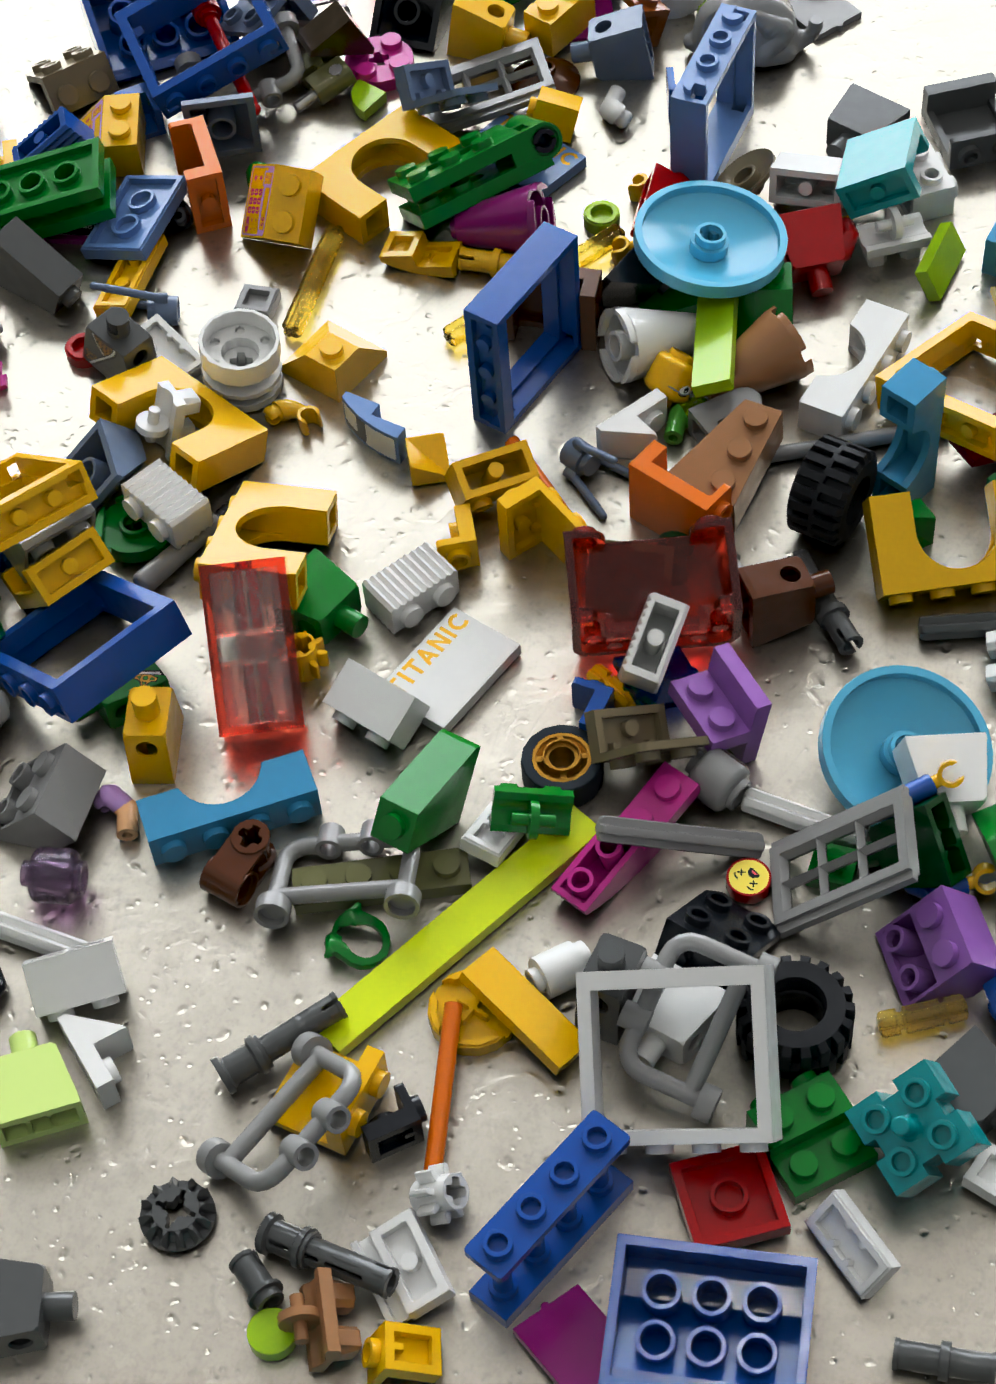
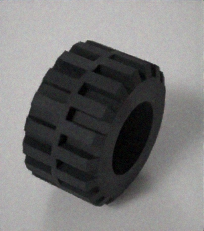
(831, 490)
(817, 992)

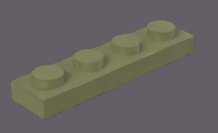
(438, 875)

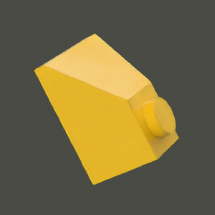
(333, 361)

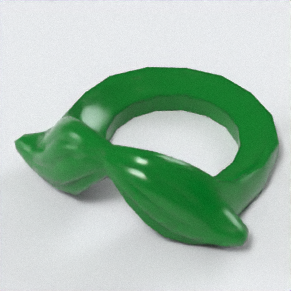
(336, 947)

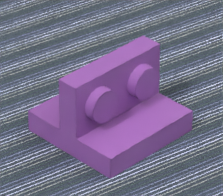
(724, 704)

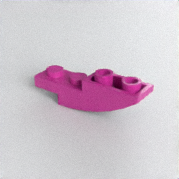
(607, 867)

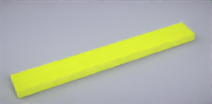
(456, 932)

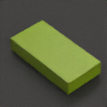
(940, 261)

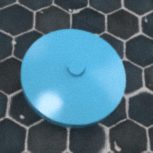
(710, 239)
(874, 717)

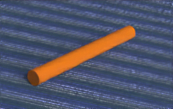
(443, 1084)

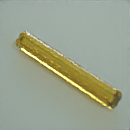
(313, 281)

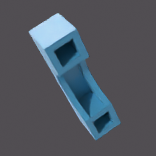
(915, 404)
(183, 827)

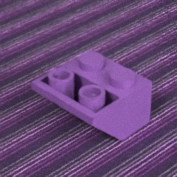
(939, 948)

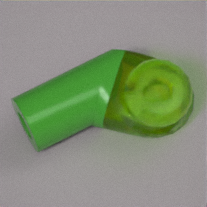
(678, 420)

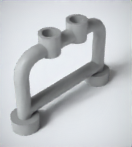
(269, 89)
(400, 894)
(637, 1017)
(312, 1054)

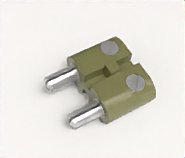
(324, 78)

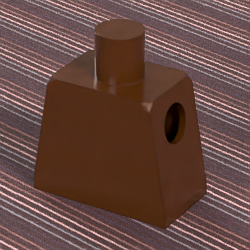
(780, 597)

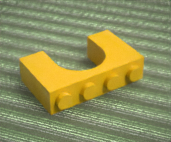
(394, 140)
(219, 450)
(271, 514)
(903, 567)

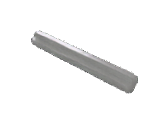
(679, 837)

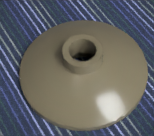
(749, 170)

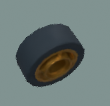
(562, 747)

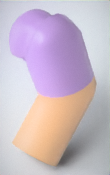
(114, 799)

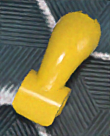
(289, 409)

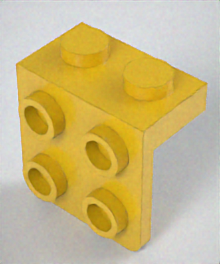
(533, 516)
(374, 1085)

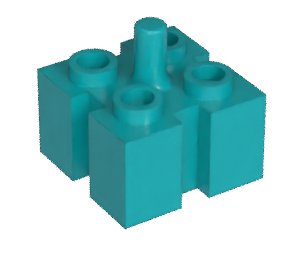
(917, 1128)

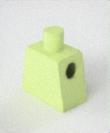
(35, 1091)

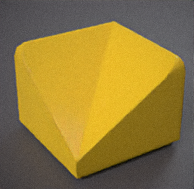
(427, 458)

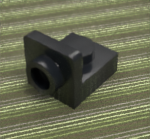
(395, 1130)

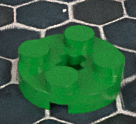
(126, 544)

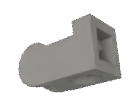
(709, 414)

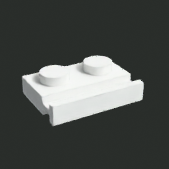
(422, 1279)

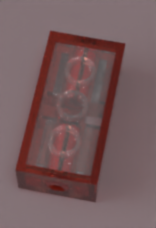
(253, 646)

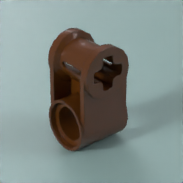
(240, 864)

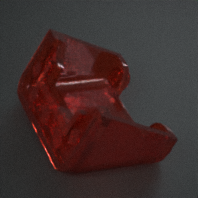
(614, 579)

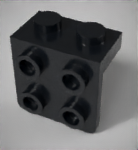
(722, 920)

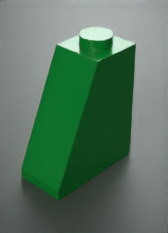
(427, 793)

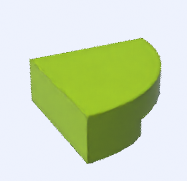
(367, 99)

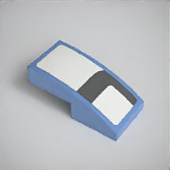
(378, 434)

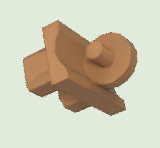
(315, 1320)

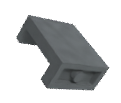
(962, 119)

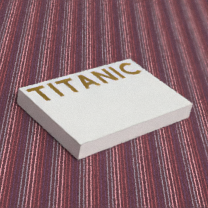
(454, 667)

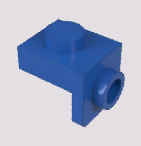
(591, 695)

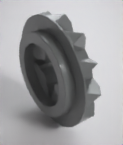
(185, 1231)

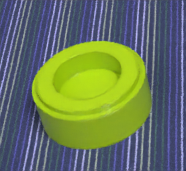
(600, 215)
(266, 1338)

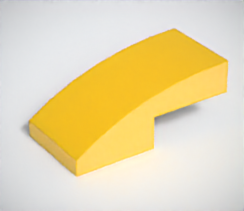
(414, 254)

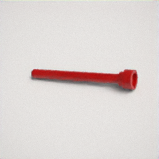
(208, 16)

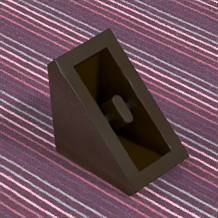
(334, 34)

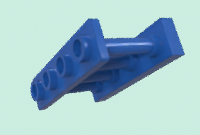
(549, 1218)

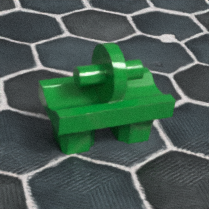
(531, 810)

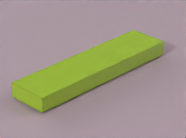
(714, 346)

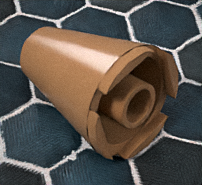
(769, 354)

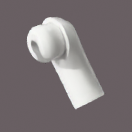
(613, 109)

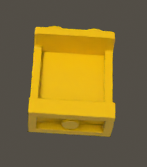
(59, 570)

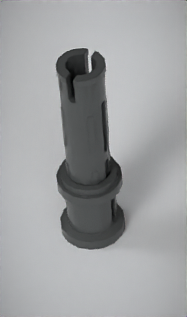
(259, 1053)
(307, 1249)

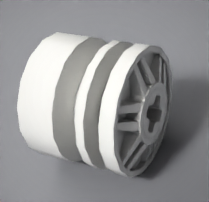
(242, 358)

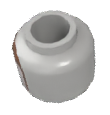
(720, 777)

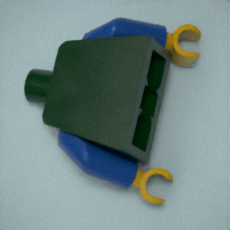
(938, 841)

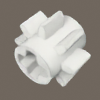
(439, 1194)

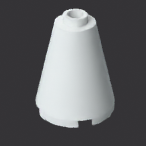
(638, 335)

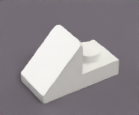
(633, 427)
(95, 1048)

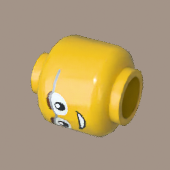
(671, 375)

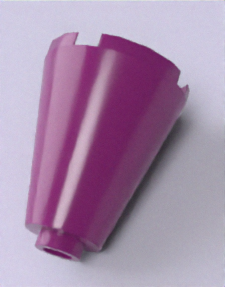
(504, 219)

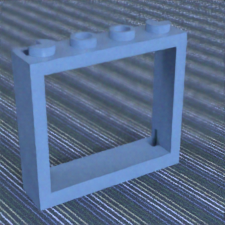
(721, 64)

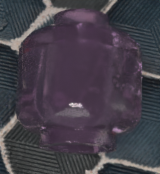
(54, 875)

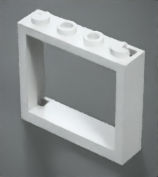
(764, 1044)

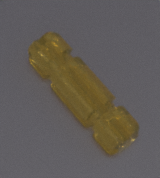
(922, 1015)

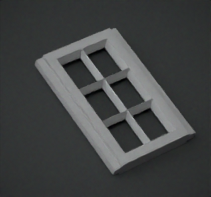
(503, 104)
(854, 894)

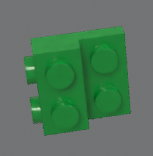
(817, 1139)

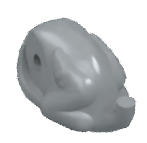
(776, 29)

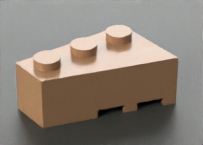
(735, 454)

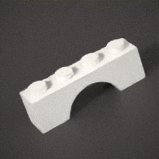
(836, 401)

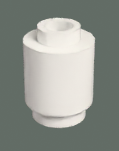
(555, 968)

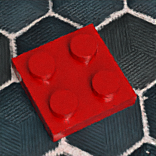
(729, 1198)

